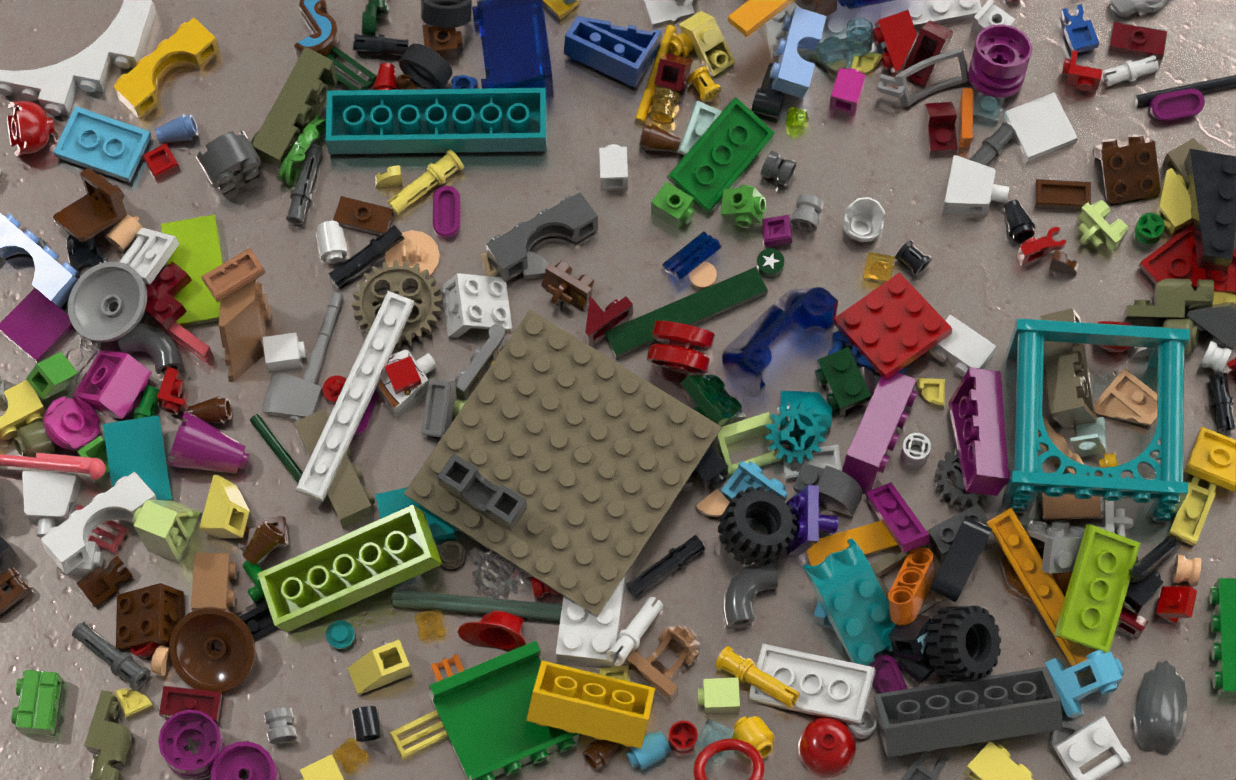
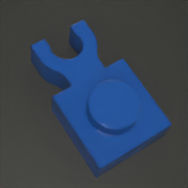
(1079, 33)

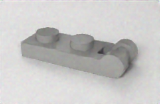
(480, 362)

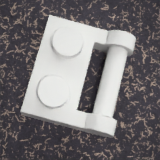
(150, 253)
(1088, 744)

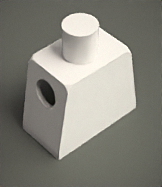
(971, 188)
(49, 498)

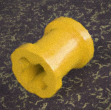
(702, 75)

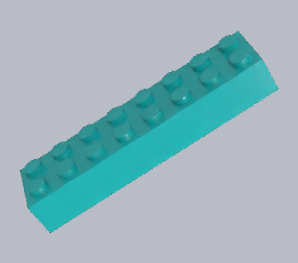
(436, 120)

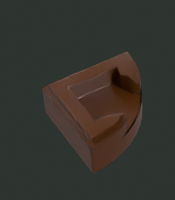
(1062, 264)

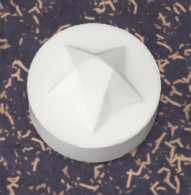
(868, 726)

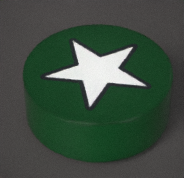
(770, 262)

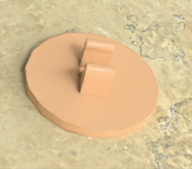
(415, 248)

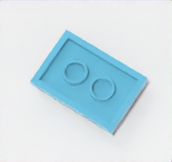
(102, 144)

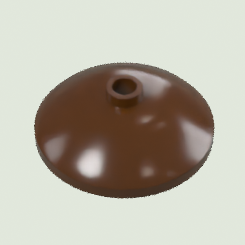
(197, 658)

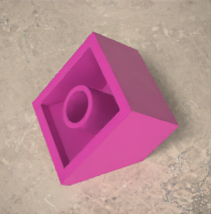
(113, 383)

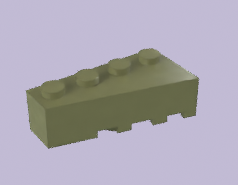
(295, 106)

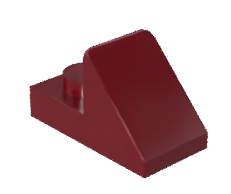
(941, 128)
(601, 321)

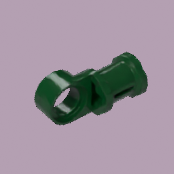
(373, 9)

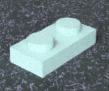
(699, 120)

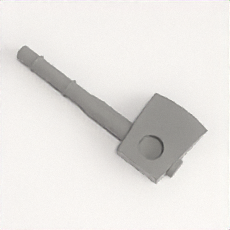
(297, 397)

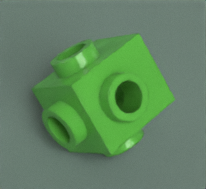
(743, 206)

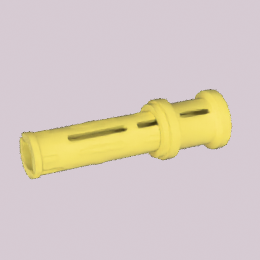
(434, 175)

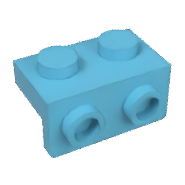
(751, 476)

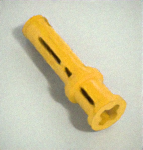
(747, 672)

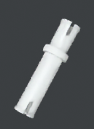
(629, 638)

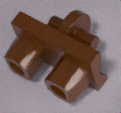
(565, 287)

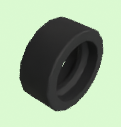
(446, 12)
(425, 67)

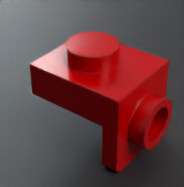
(1081, 76)
(1176, 602)

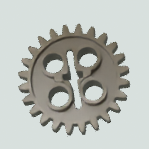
(397, 280)

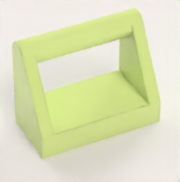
(744, 430)

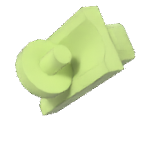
(1097, 229)

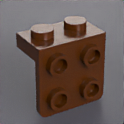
(1129, 168)
(95, 210)

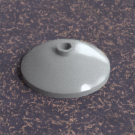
(98, 294)

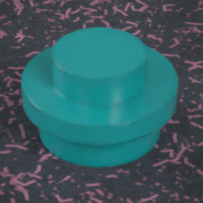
(340, 634)

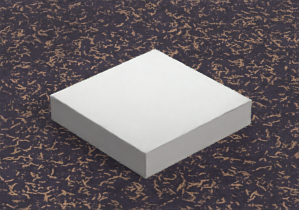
(1041, 126)

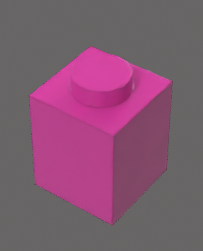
(847, 90)

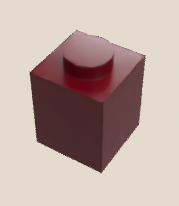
(673, 71)

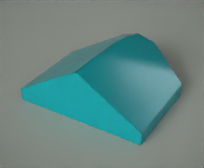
(811, 399)

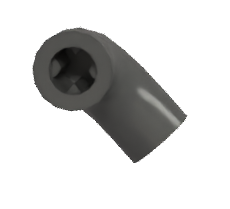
(156, 343)
(743, 588)

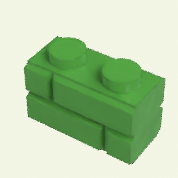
(37, 702)

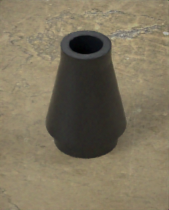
(1019, 223)

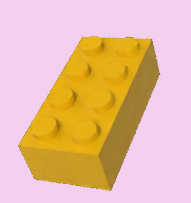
(591, 704)

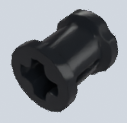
(913, 258)

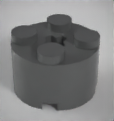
(229, 160)

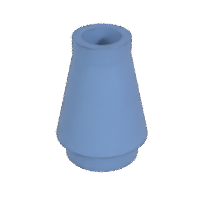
(178, 129)

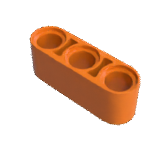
(911, 586)

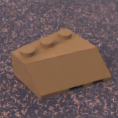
(243, 327)

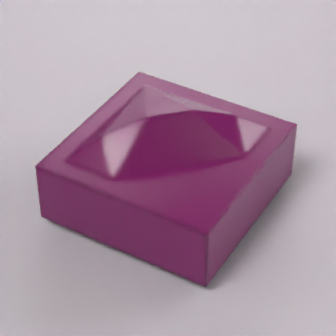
(777, 230)

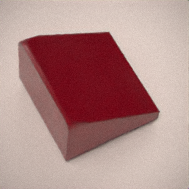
(1131, 622)

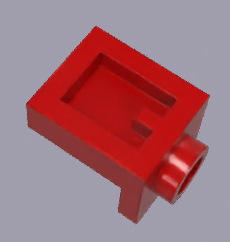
(170, 388)

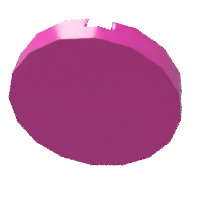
(71, 423)

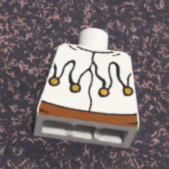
(402, 401)

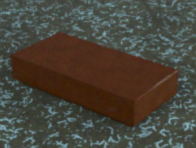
(1062, 194)

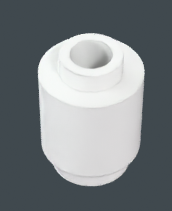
(331, 242)

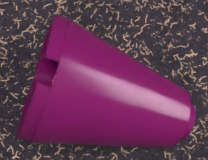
(205, 448)

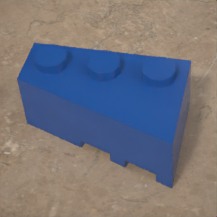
(611, 48)

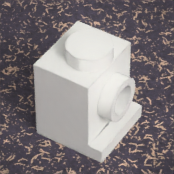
(988, 14)

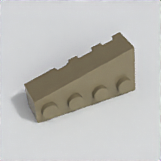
(1068, 377)

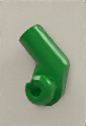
(256, 592)

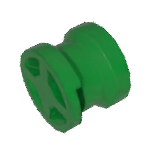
(1153, 223)

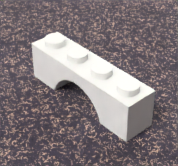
(69, 540)

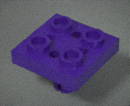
(809, 521)

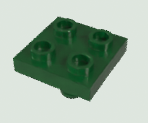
(713, 399)

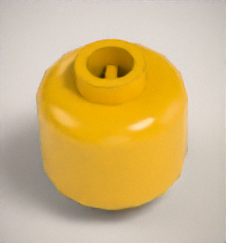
(755, 733)

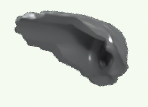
(1161, 709)

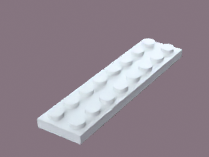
(920, 11)

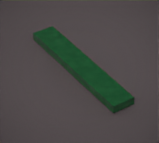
(688, 310)

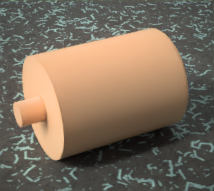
(124, 232)

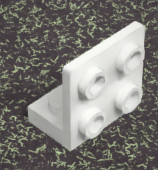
(475, 303)

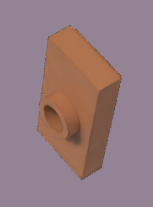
(233, 274)

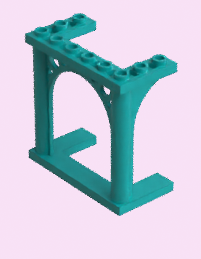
(1163, 493)

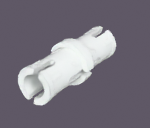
(1130, 71)

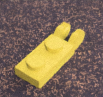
(1193, 512)

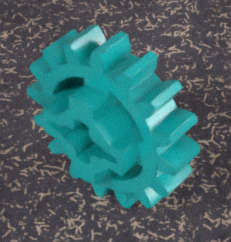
(793, 421)

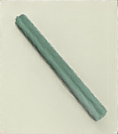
(475, 605)

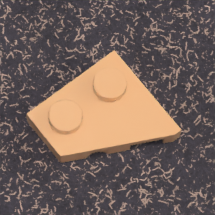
(1128, 400)

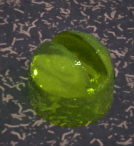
(797, 118)

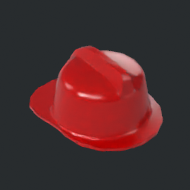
(494, 630)

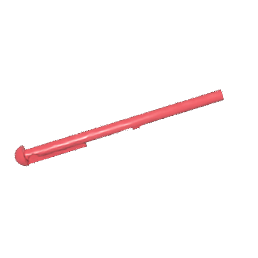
(55, 462)

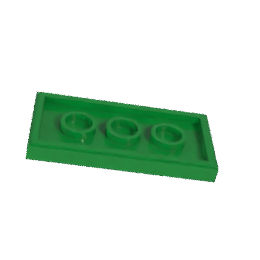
(720, 154)

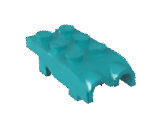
(853, 602)

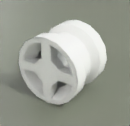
(1215, 357)

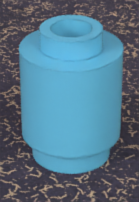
(653, 750)

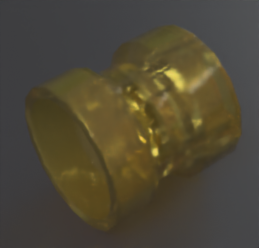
(663, 104)

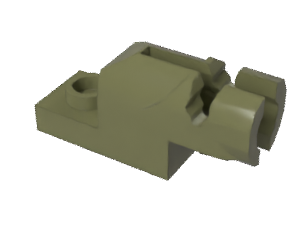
(1172, 297)
(107, 739)

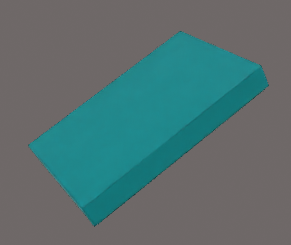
(138, 448)

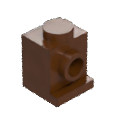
(443, 40)

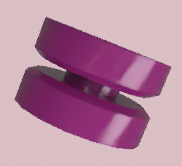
(243, 759)

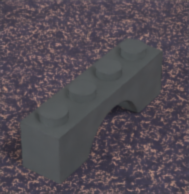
(570, 219)

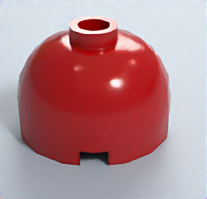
(28, 127)
(826, 747)

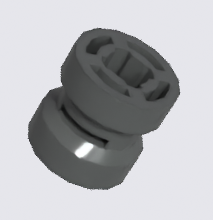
(778, 168)

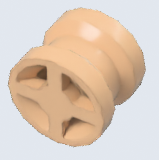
(1186, 570)

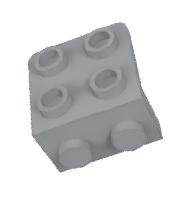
(1060, 546)

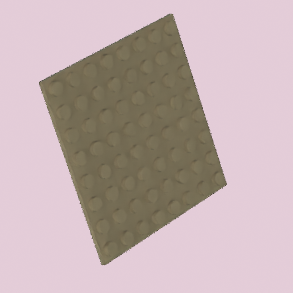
(583, 447)

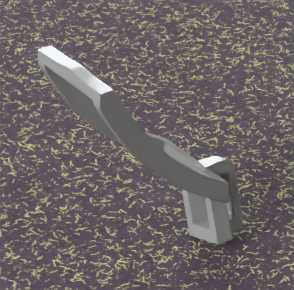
(900, 79)

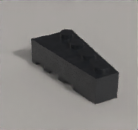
(1212, 206)

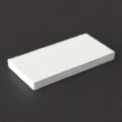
(825, 684)

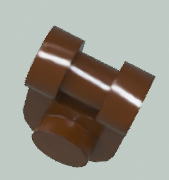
(19, 591)

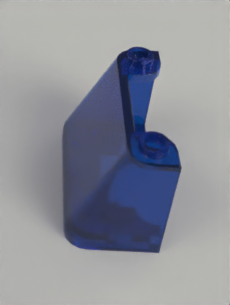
(514, 44)
(750, 352)

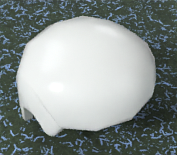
(864, 219)

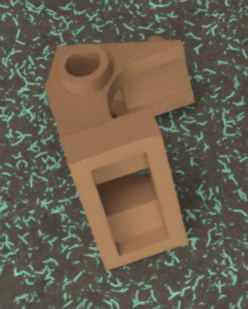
(680, 642)

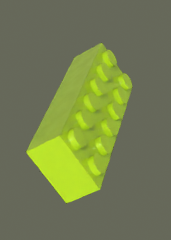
(349, 568)

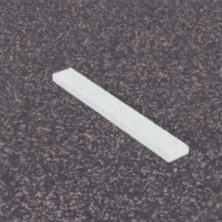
(355, 396)

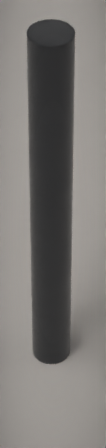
(1202, 86)

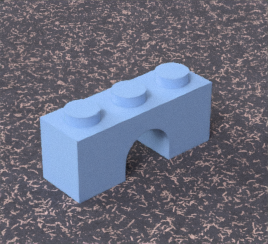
(793, 73)

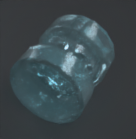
(859, 36)

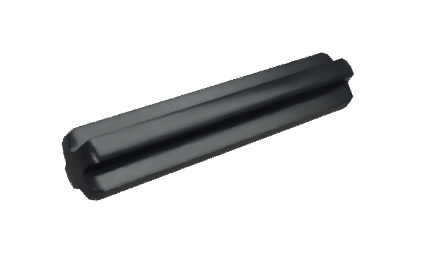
(1154, 558)

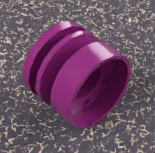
(999, 60)
(181, 732)

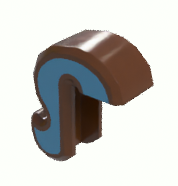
(321, 24)

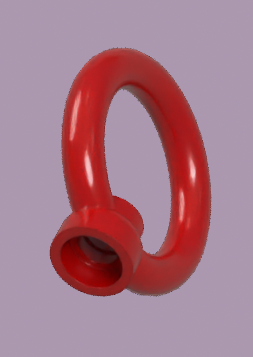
(724, 745)

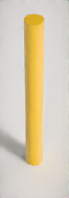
(646, 100)

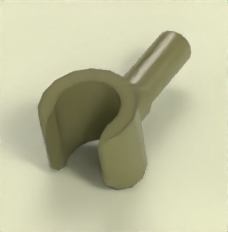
(832, 68)

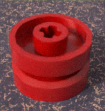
(680, 347)

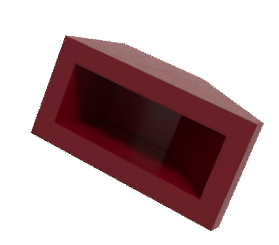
(930, 42)

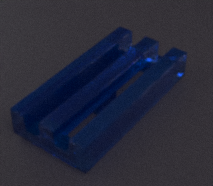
(691, 255)

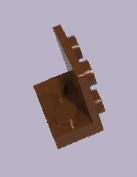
(147, 615)

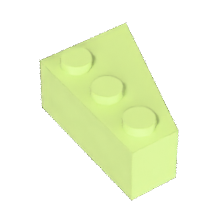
(165, 527)

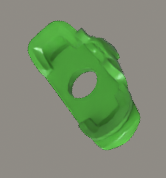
(297, 154)

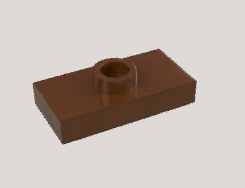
(363, 216)

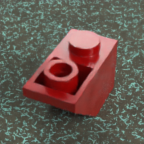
(896, 37)

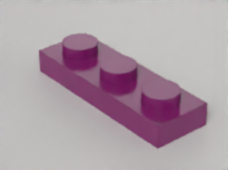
(897, 517)

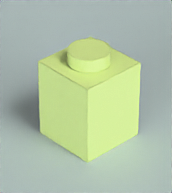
(719, 696)

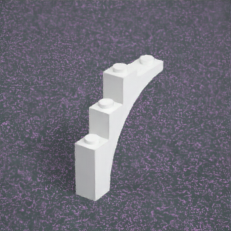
(90, 69)

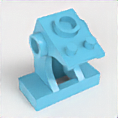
(1106, 672)

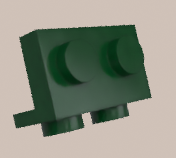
(842, 380)

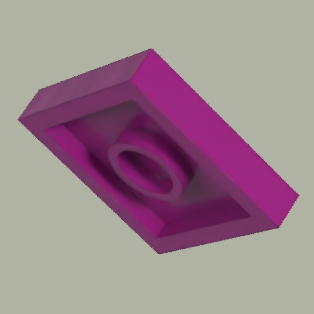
(36, 325)

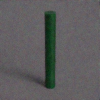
(276, 447)

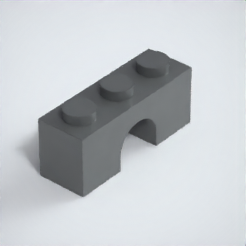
(471, 487)

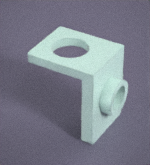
(1090, 438)

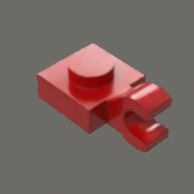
(1034, 248)

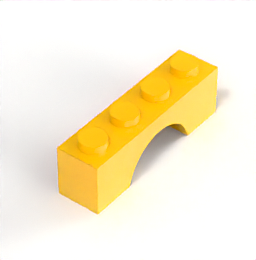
(189, 44)

